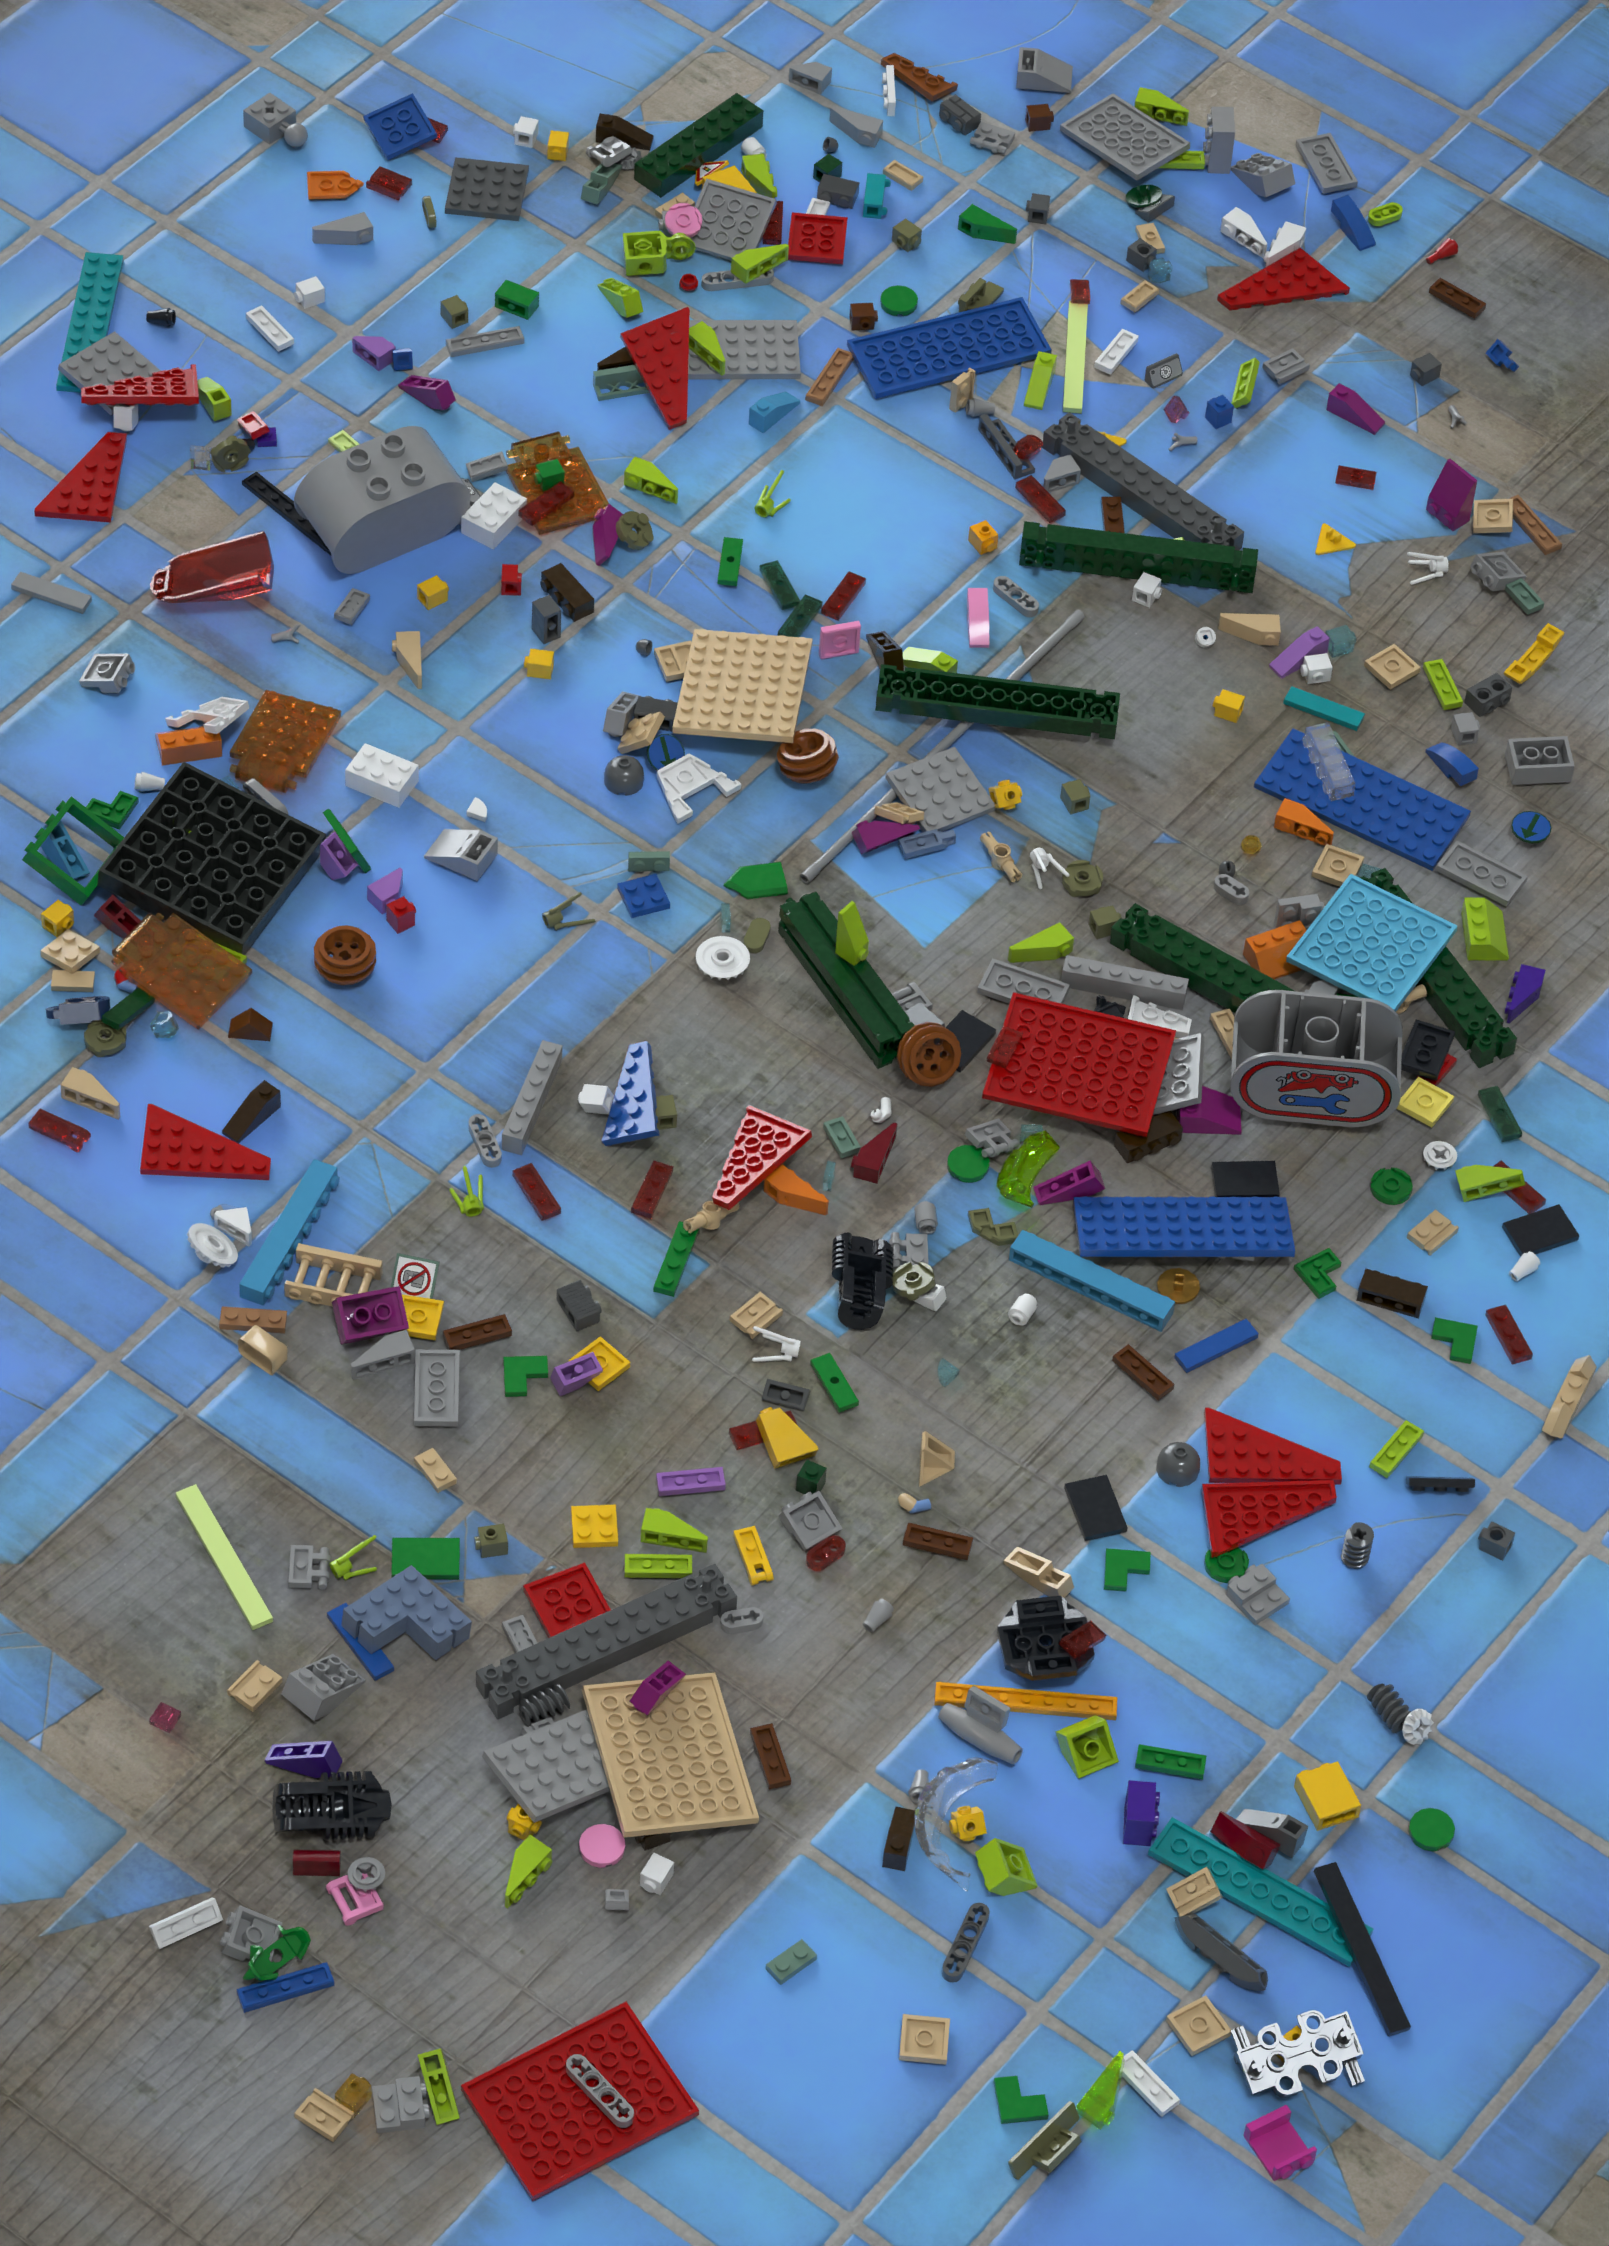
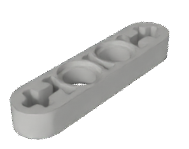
(711, 283)
(600, 2090)

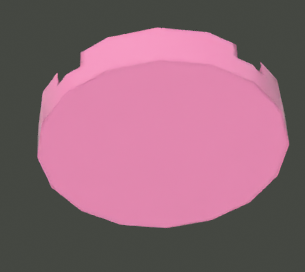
(683, 219)
(602, 1845)

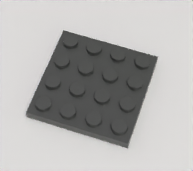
(486, 189)

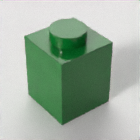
(549, 474)

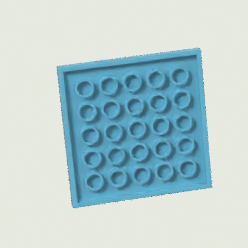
(1371, 943)

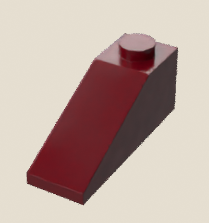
(117, 917)
(873, 1155)
(1245, 1840)

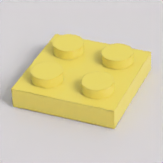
(1425, 1102)

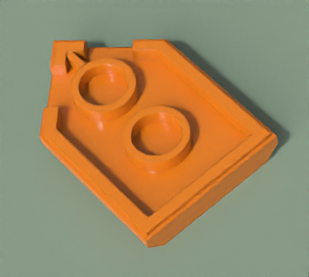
(331, 185)

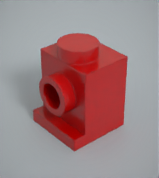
(511, 580)

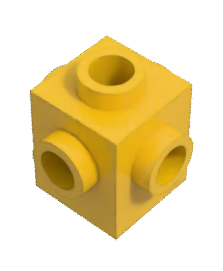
(1006, 794)
(967, 1823)
(521, 1824)

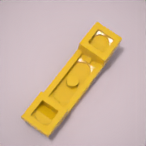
(1536, 655)

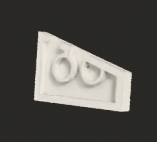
(1151, 1015)

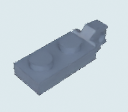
(926, 842)

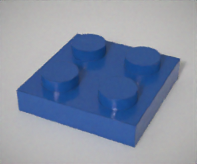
(643, 895)

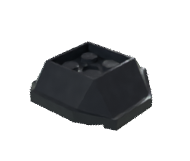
(1036, 1624)

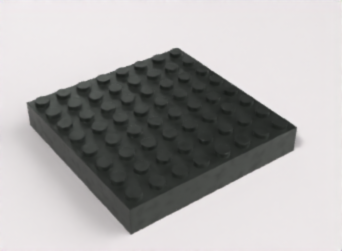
(224, 873)

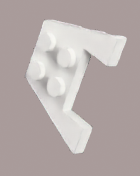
(215, 714)
(688, 777)

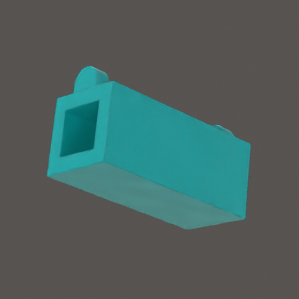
(874, 196)

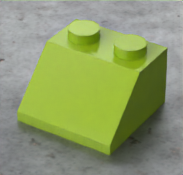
(1087, 1745)
(1005, 1868)

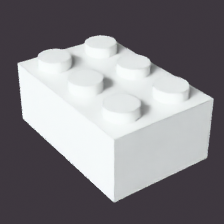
(493, 516)
(382, 775)

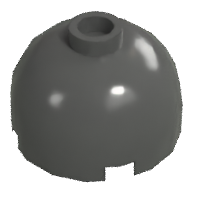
(624, 775)
(1178, 1464)

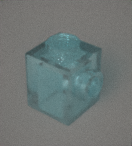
(1341, 641)

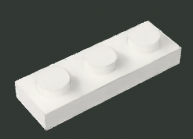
(889, 90)
(269, 328)
(1116, 351)
(185, 1923)
(1148, 2084)

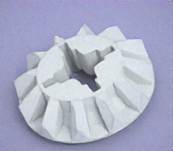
(1440, 1148)
(1412, 1722)

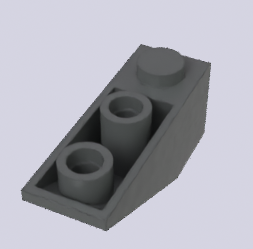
(1278, 1827)

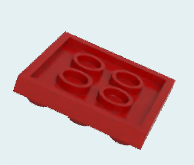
(817, 238)
(566, 1599)

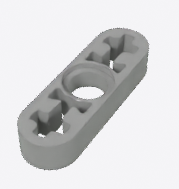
(1019, 604)
(257, 791)
(486, 1132)

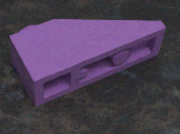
(1309, 643)

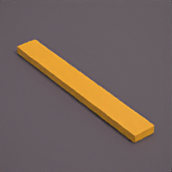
(1033, 1700)

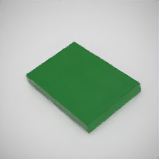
(348, 842)
(430, 1556)

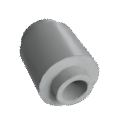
(926, 1217)

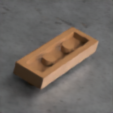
(245, 1318)

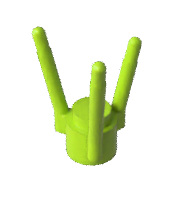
(765, 504)
(471, 1205)
(342, 1565)

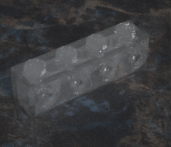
(1329, 761)

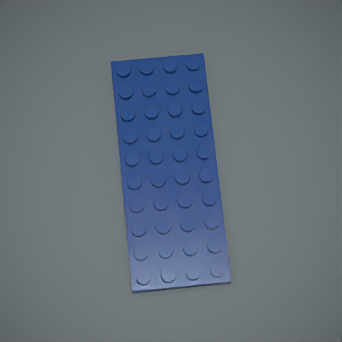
(947, 347)
(1381, 811)
(1183, 1227)

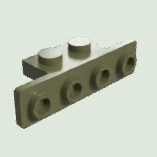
(979, 295)
(1049, 2144)

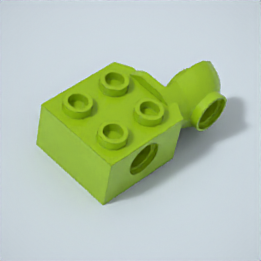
(648, 251)

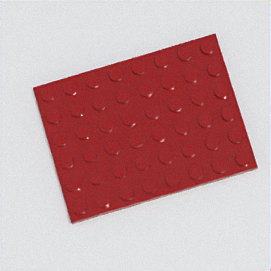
(1082, 1065)
(548, 2122)

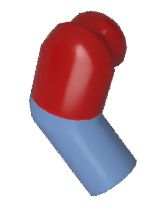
(123, 983)

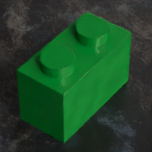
(517, 299)

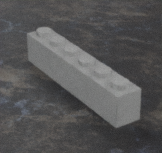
(1125, 982)
(532, 1097)

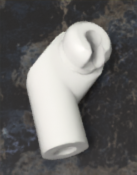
(885, 1111)

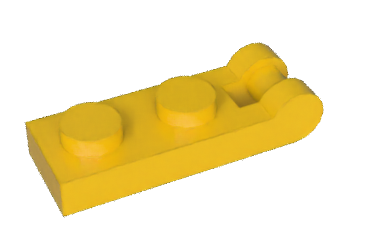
(753, 1555)

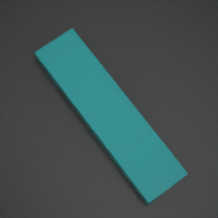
(1324, 708)

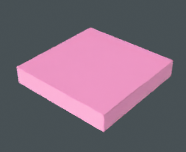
(839, 640)

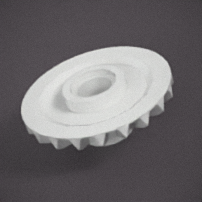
(722, 957)
(212, 1245)

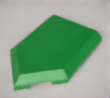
(758, 880)

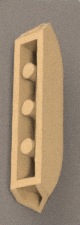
(1569, 1396)

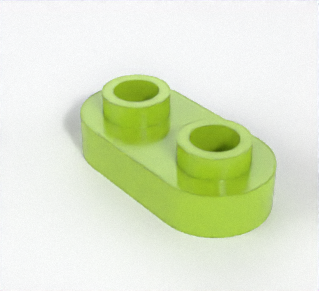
(1385, 214)

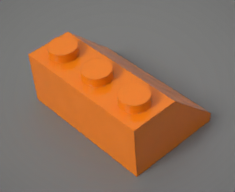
(188, 745)
(1269, 950)

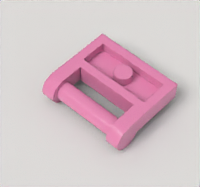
(365, 1902)

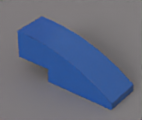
(1353, 222)
(1453, 763)

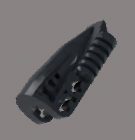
(863, 1275)
(332, 1805)

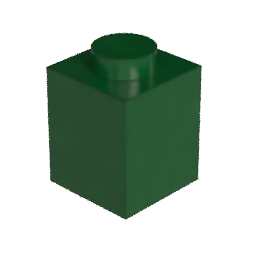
(827, 165)
(811, 1478)

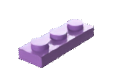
(690, 1481)

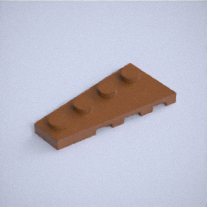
(919, 77)

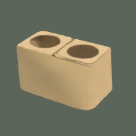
(262, 1349)

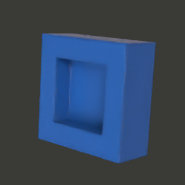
(402, 359)

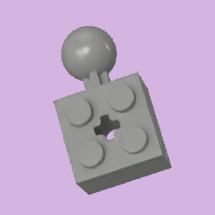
(272, 119)

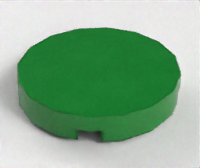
(899, 300)
(967, 1163)
(1391, 1186)
(1226, 1565)
(1431, 1829)

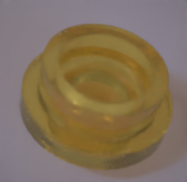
(1251, 844)

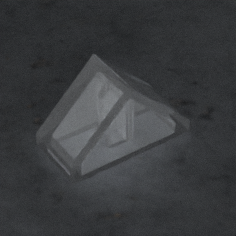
(200, 457)

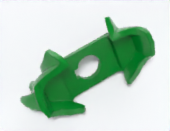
(291, 1944)

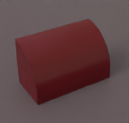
(316, 1862)

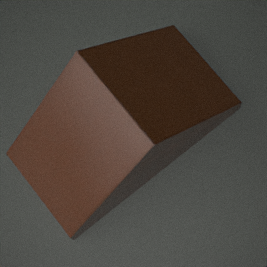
(250, 1026)

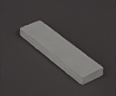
(485, 341)
(51, 592)

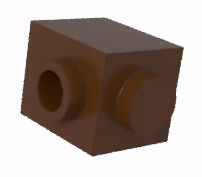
(1038, 117)
(862, 316)

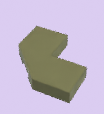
(998, 1234)

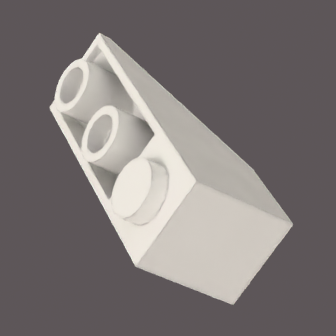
(1243, 230)
(1287, 240)

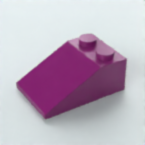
(1452, 496)
(1214, 1115)
(370, 1314)

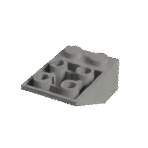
(1042, 71)
(1264, 174)
(464, 851)
(321, 1686)

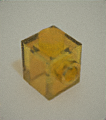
(354, 2093)

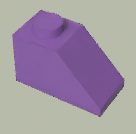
(374, 350)
(336, 857)
(385, 890)
(575, 1373)

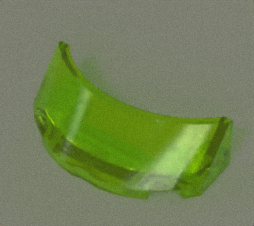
(1024, 1165)

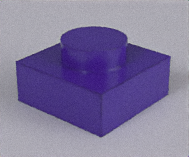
(268, 439)

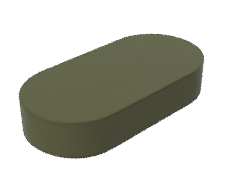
(429, 212)
(757, 935)

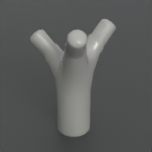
(1456, 417)
(1182, 440)
(286, 635)

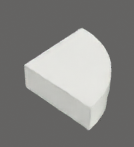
(477, 810)

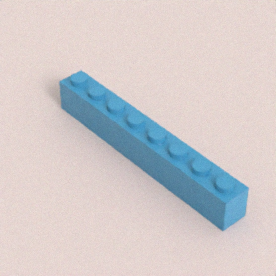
(288, 1231)
(1092, 1280)

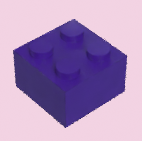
(1140, 1813)

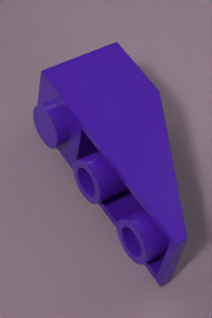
(1526, 992)

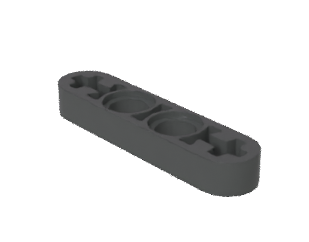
(963, 1941)

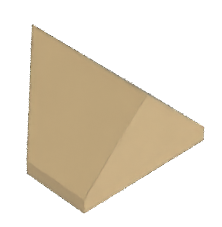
(934, 1458)

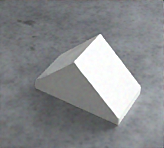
(235, 1224)

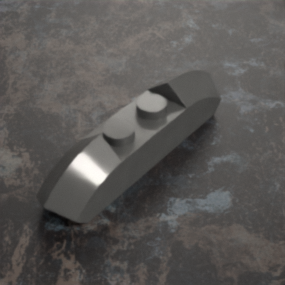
(1214, 1946)

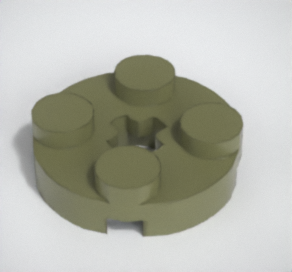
(232, 445)
(641, 524)
(1078, 887)
(101, 1046)
(922, 1281)

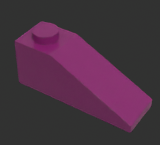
(430, 391)
(1351, 407)
(605, 532)
(880, 833)
(1077, 1182)
(656, 1687)

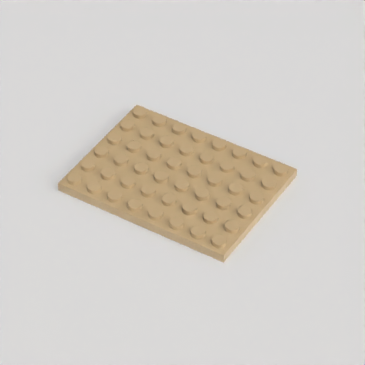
(743, 686)
(673, 1765)

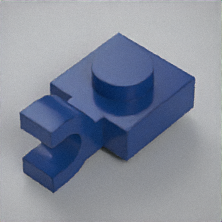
(1500, 353)

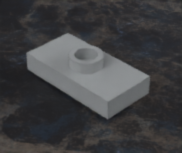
(487, 466)
(352, 606)
(519, 1633)

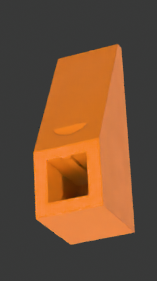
(1300, 821)
(790, 1190)

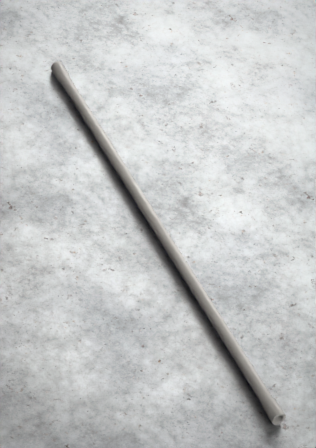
(815, 868)

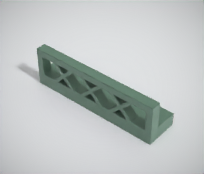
(616, 377)

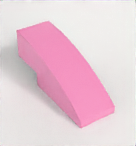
(978, 617)

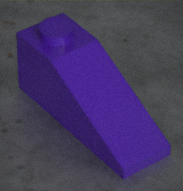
(305, 1757)

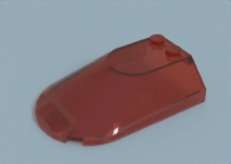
(217, 572)

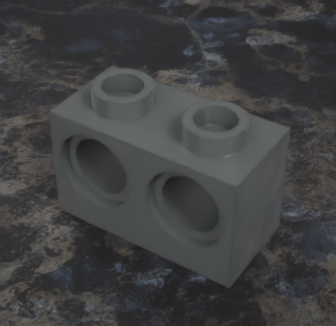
(1488, 695)

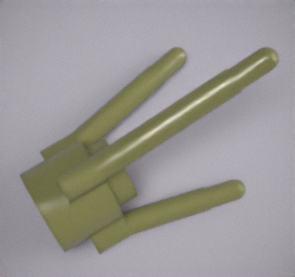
(554, 916)

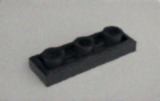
(1419, 1483)

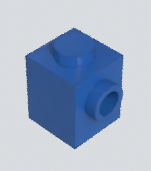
(1219, 411)

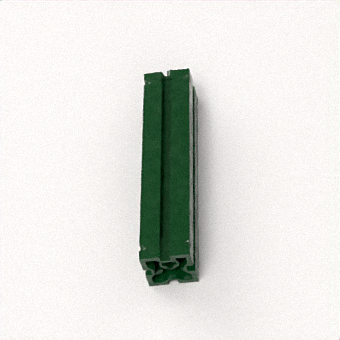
(851, 990)

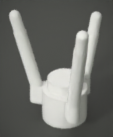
(1438, 564)
(1040, 861)
(789, 1346)

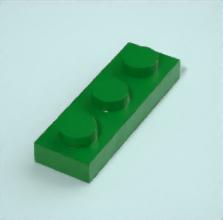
(1170, 1761)

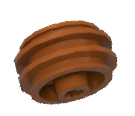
(808, 757)
(352, 955)
(919, 1047)

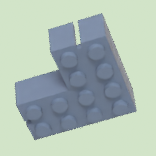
(409, 1606)

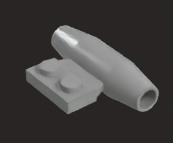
(982, 1724)

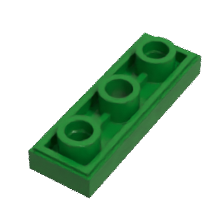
(730, 561)
(834, 1382)

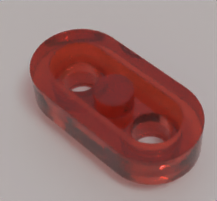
(1028, 446)
(824, 1554)

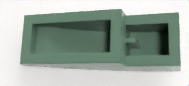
(600, 183)

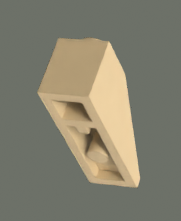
(1256, 628)
(409, 654)
(86, 1091)

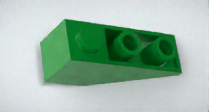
(985, 226)

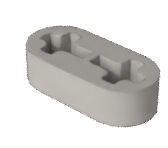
(1231, 889)
(741, 1620)

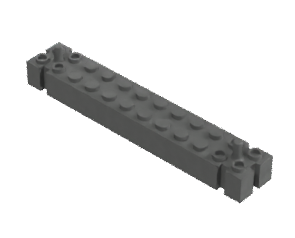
(1139, 485)
(607, 1640)

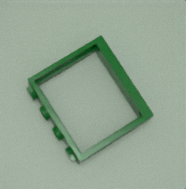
(54, 873)

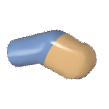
(912, 1505)

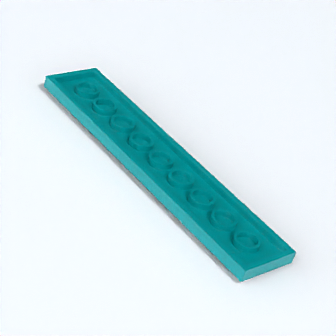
(91, 307)
(1253, 1888)

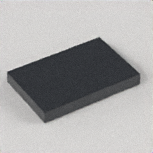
(971, 1034)
(1426, 1049)
(1245, 1179)
(1541, 1230)
(1095, 1507)

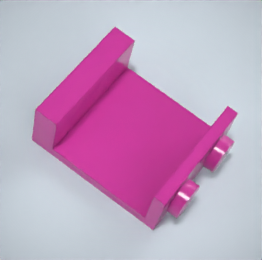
(1278, 2144)

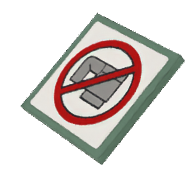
(415, 1275)

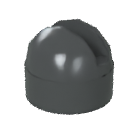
(830, 144)
(644, 647)
(1223, 868)

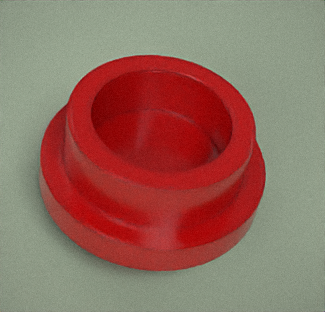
(688, 282)

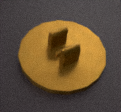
(1178, 1285)

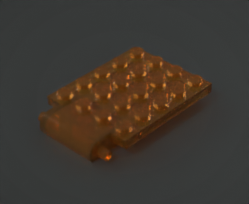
(578, 477)
(282, 740)
(179, 967)

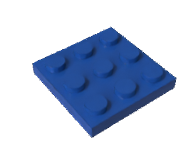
(400, 126)

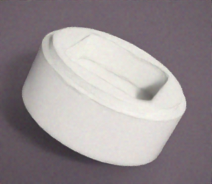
(1205, 637)

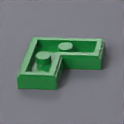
(116, 812)
(1315, 1270)
(1459, 1334)
(518, 1369)
(1120, 1563)
(1018, 2108)

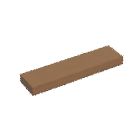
(829, 377)
(1534, 527)

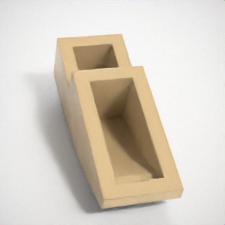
(1039, 1573)

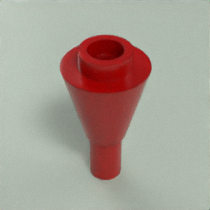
(1446, 249)

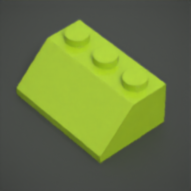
(1483, 930)

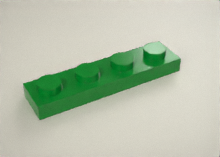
(675, 1261)

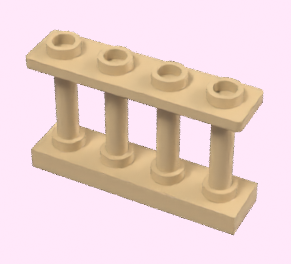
(330, 1260)

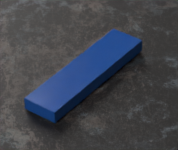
(1216, 1345)
(376, 1663)
(285, 1987)

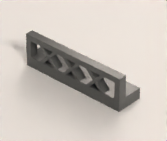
(998, 442)

